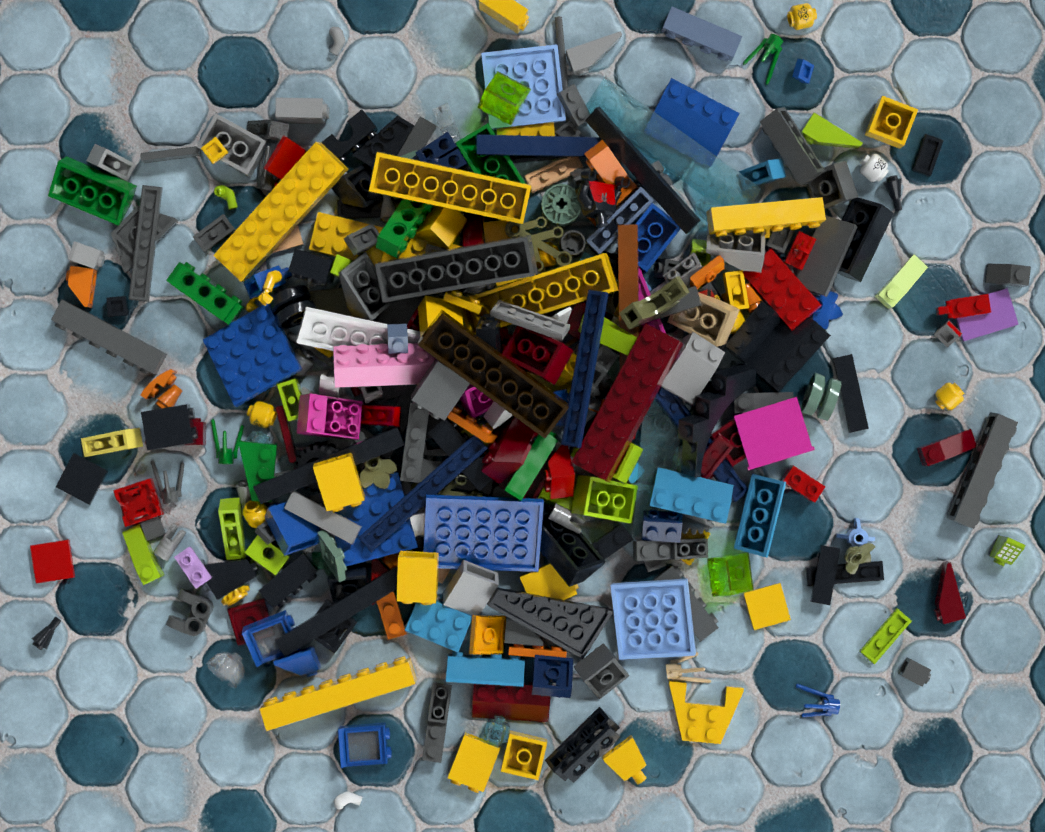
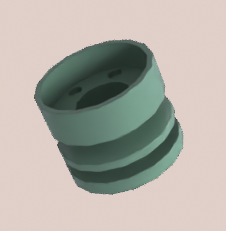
(553, 213)

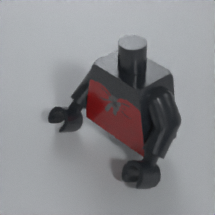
(597, 198)

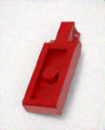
(966, 306)

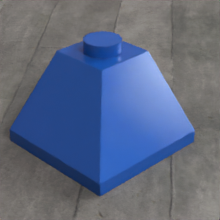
(300, 662)

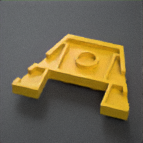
(703, 721)

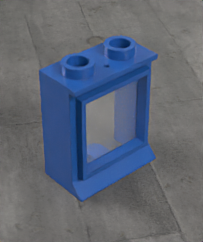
(262, 634)
(364, 744)

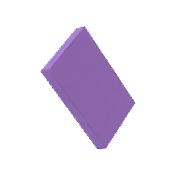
(1000, 318)

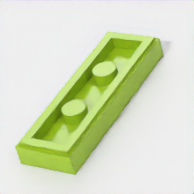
(885, 636)

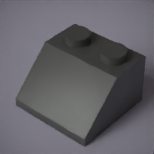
(833, 185)
(601, 671)

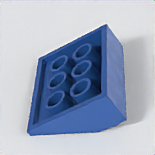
(696, 115)

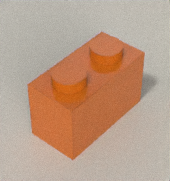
(605, 163)

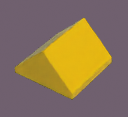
(442, 226)

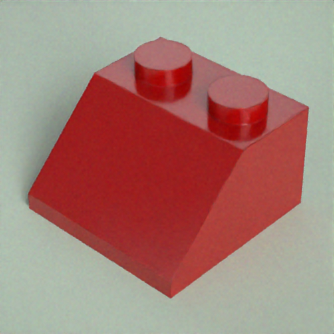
(560, 474)

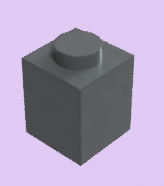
(915, 672)

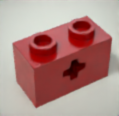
(803, 483)

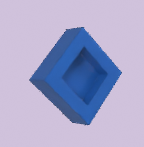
(803, 71)

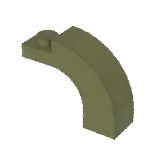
(654, 305)

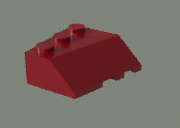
(508, 449)

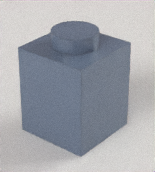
(397, 338)

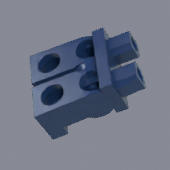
(442, 152)

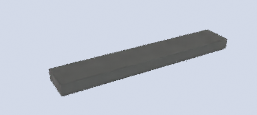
(145, 243)

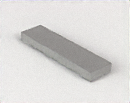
(530, 320)
(324, 519)

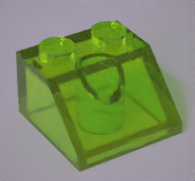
(504, 98)
(730, 574)

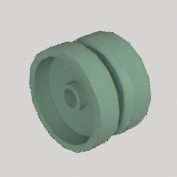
(821, 396)

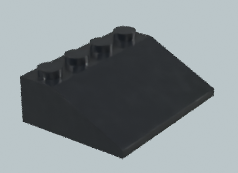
(786, 352)

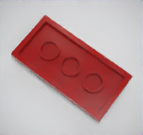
(783, 291)

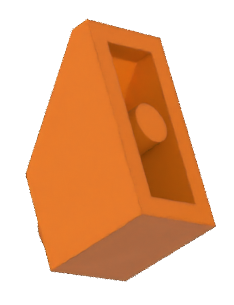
(82, 283)

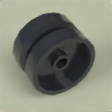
(290, 306)

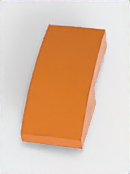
(164, 379)

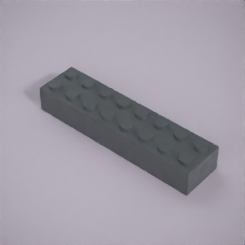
(456, 268)

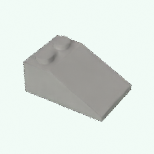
(740, 251)
(692, 368)

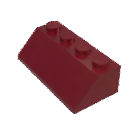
(510, 703)

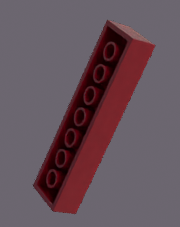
(627, 402)

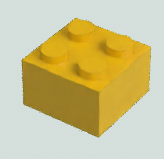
(891, 122)
(524, 755)

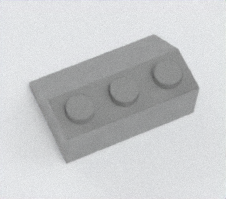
(243, 146)

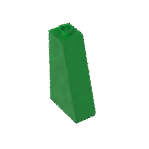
(528, 471)

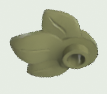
(379, 474)
(857, 555)

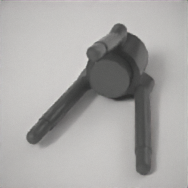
(265, 180)
(168, 493)

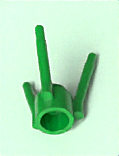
(772, 45)
(225, 454)

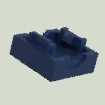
(552, 670)

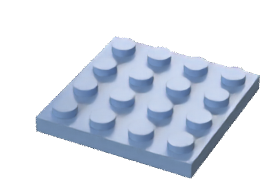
(536, 69)
(653, 619)

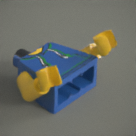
(264, 282)

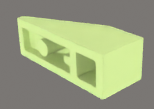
(901, 282)

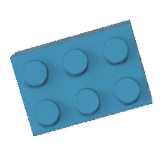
(439, 624)

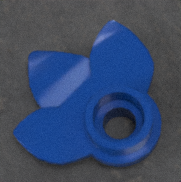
(828, 310)

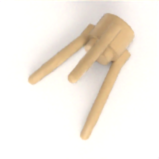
(675, 671)

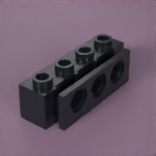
(581, 753)

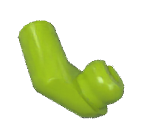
(227, 194)

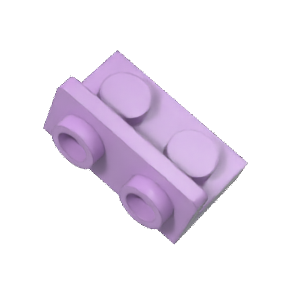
(193, 567)

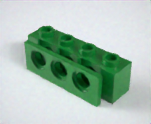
(402, 227)
(232, 307)

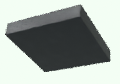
(81, 478)

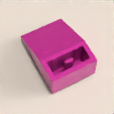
(329, 416)

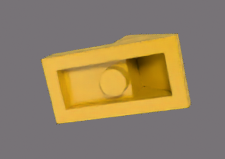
(735, 289)

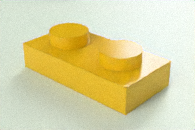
(472, 303)

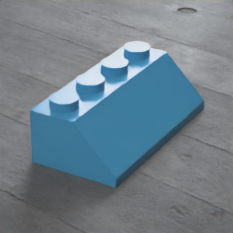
(691, 495)
(760, 515)
(485, 669)

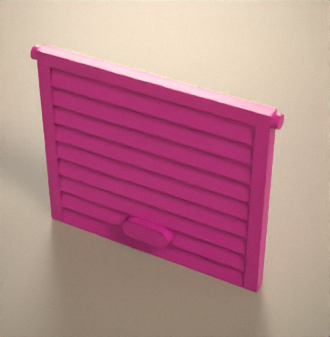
(773, 433)

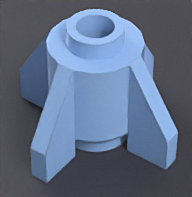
(853, 532)

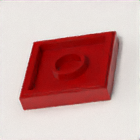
(284, 157)
(52, 561)

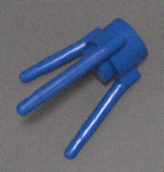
(829, 706)

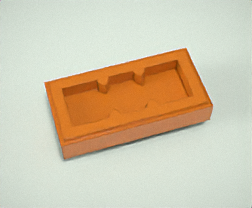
(707, 273)

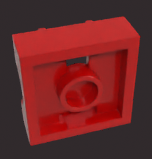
(147, 499)

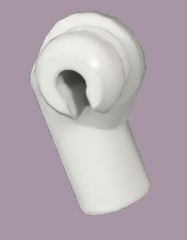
(346, 798)

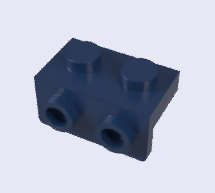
(662, 526)

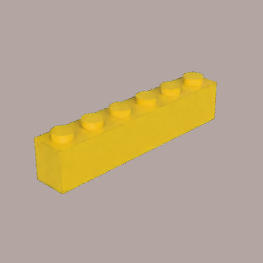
(765, 216)

